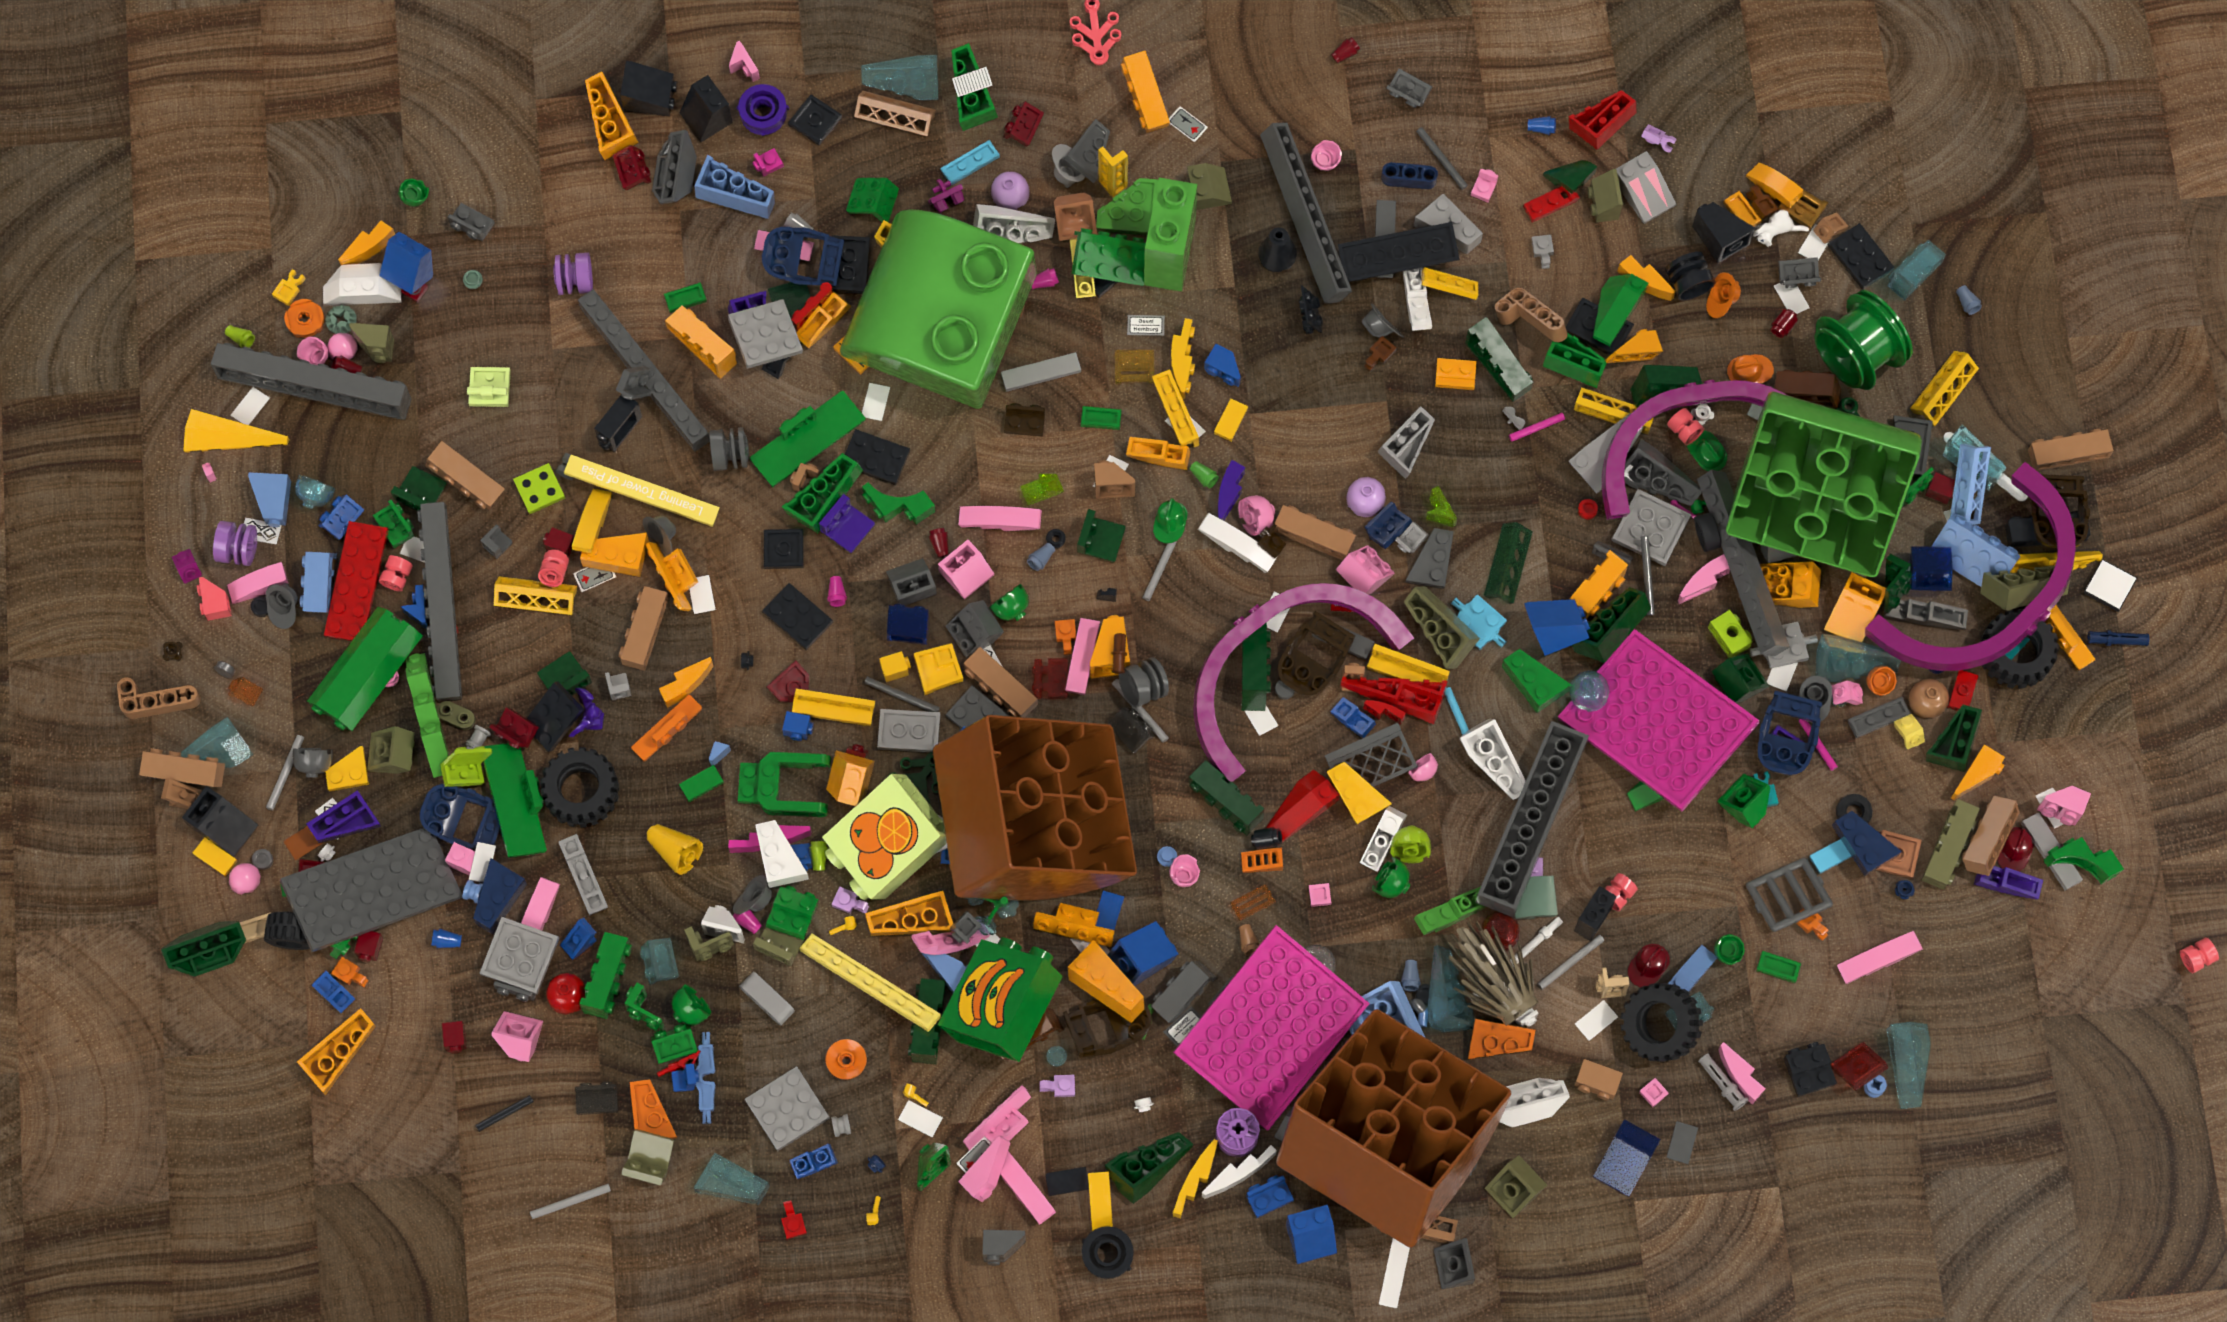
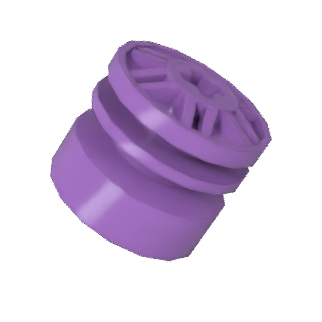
(573, 273)
(235, 542)
(1237, 1144)

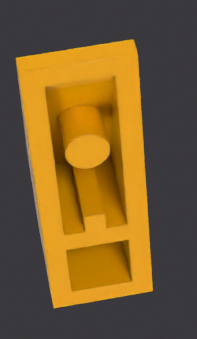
(1641, 347)
(1982, 770)

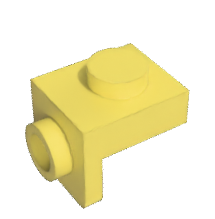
(1910, 731)

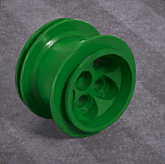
(1862, 340)

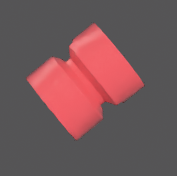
(1683, 423)
(553, 568)
(396, 572)
(1622, 888)
(2201, 953)

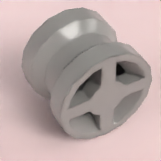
(841, 1125)

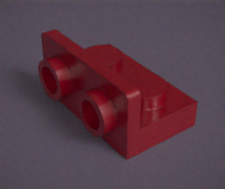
(1023, 123)
(631, 167)
(515, 729)

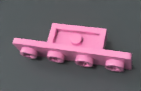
(1003, 1121)

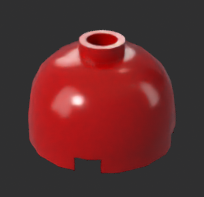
(565, 993)

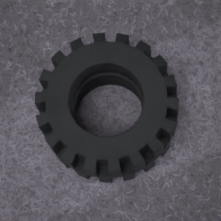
(284, 931)

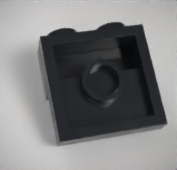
(1810, 1069)

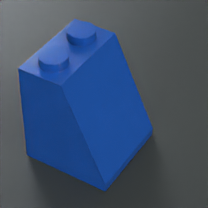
(406, 263)
(1557, 623)
(1143, 953)
(1311, 1234)

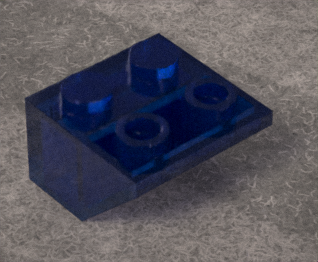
(1931, 568)
(908, 624)

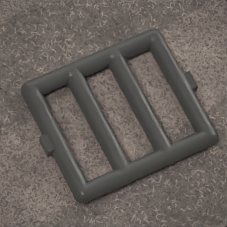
(1791, 917)

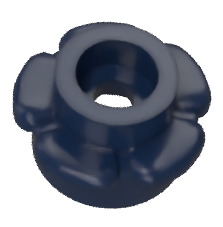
(1909, 889)
(876, 1163)

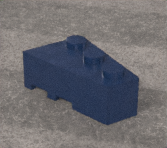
(1864, 843)
(497, 895)

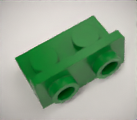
(673, 1043)

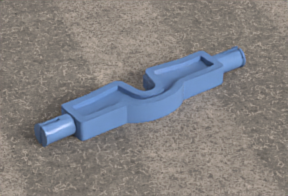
(706, 1088)

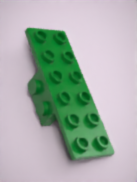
(806, 437)
(515, 800)

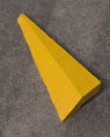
(2030, 561)

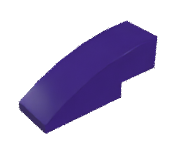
(1229, 489)
(2010, 882)

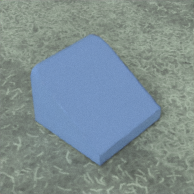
(718, 752)

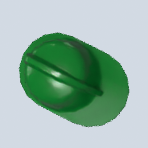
(1708, 452)
(1170, 521)

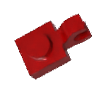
(793, 1223)

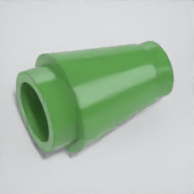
(1205, 475)

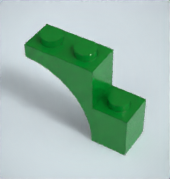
(916, 506)
(2076, 852)

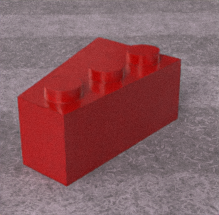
(1604, 119)

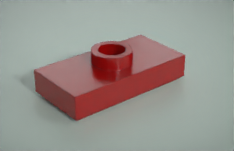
(1962, 689)

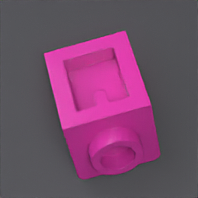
(767, 162)

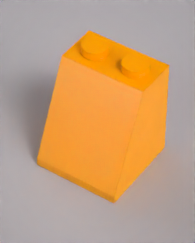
(1102, 660)
(849, 778)

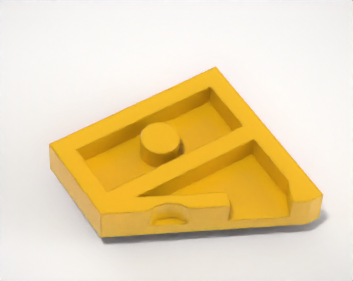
(348, 772)

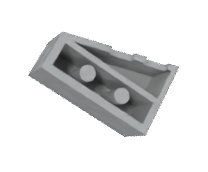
(1405, 444)

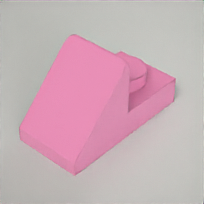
(741, 59)

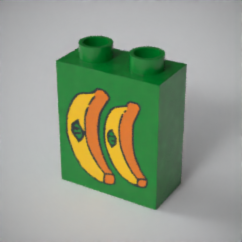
(1001, 998)

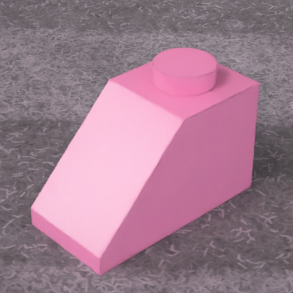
(460, 858)

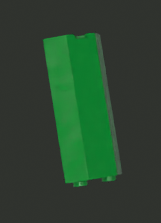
(364, 669)

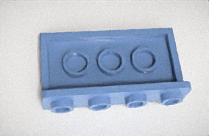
(1974, 550)

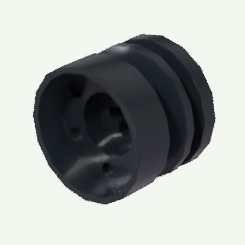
(1690, 276)

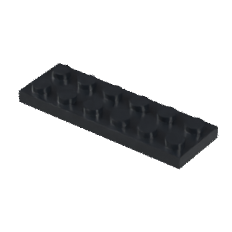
(1399, 252)

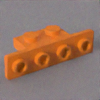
(667, 727)

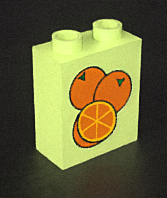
(886, 838)

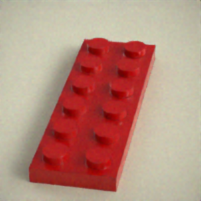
(356, 580)

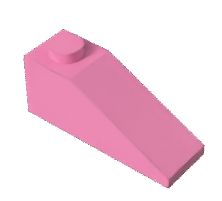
(985, 1172)

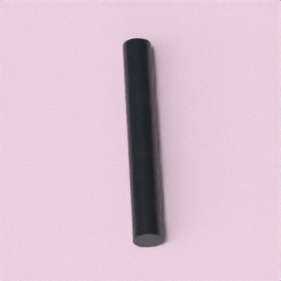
(504, 1113)

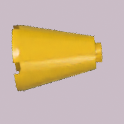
(675, 847)

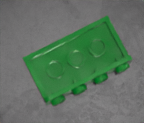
(1109, 257)

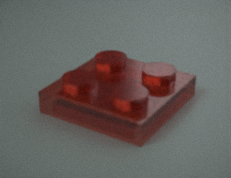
(1859, 1066)

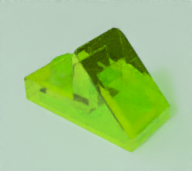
(1041, 489)
(1443, 513)

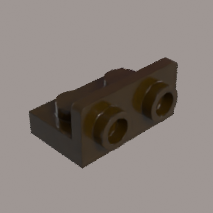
(1024, 420)

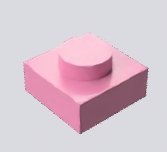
(1319, 895)
(1653, 1092)

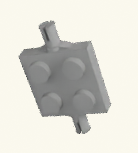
(1795, 653)

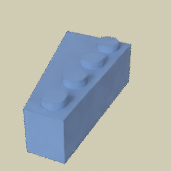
(733, 190)

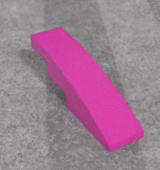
(792, 834)

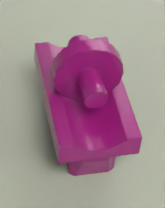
(939, 202)

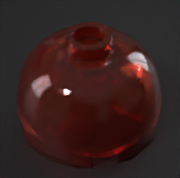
(1505, 927)

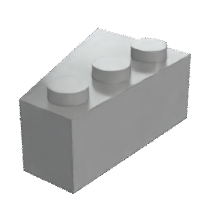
(1444, 211)

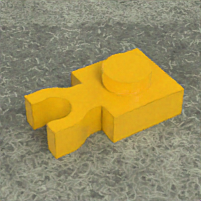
(288, 290)

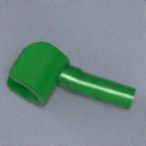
(1697, 506)

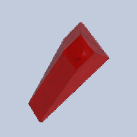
(1304, 803)

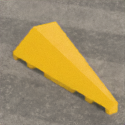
(213, 432)

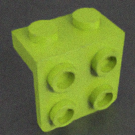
(464, 767)

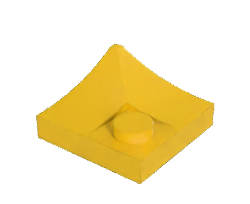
(938, 668)

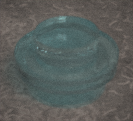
(1056, 1056)

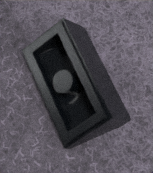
(1067, 1181)

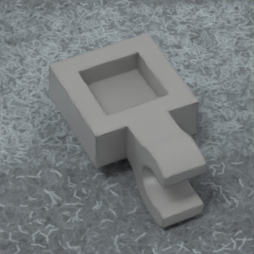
(1543, 248)

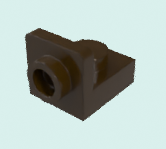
(1270, 542)

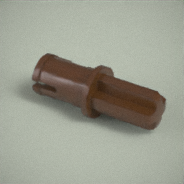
(1119, 653)

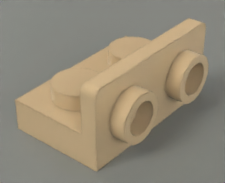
(1613, 987)

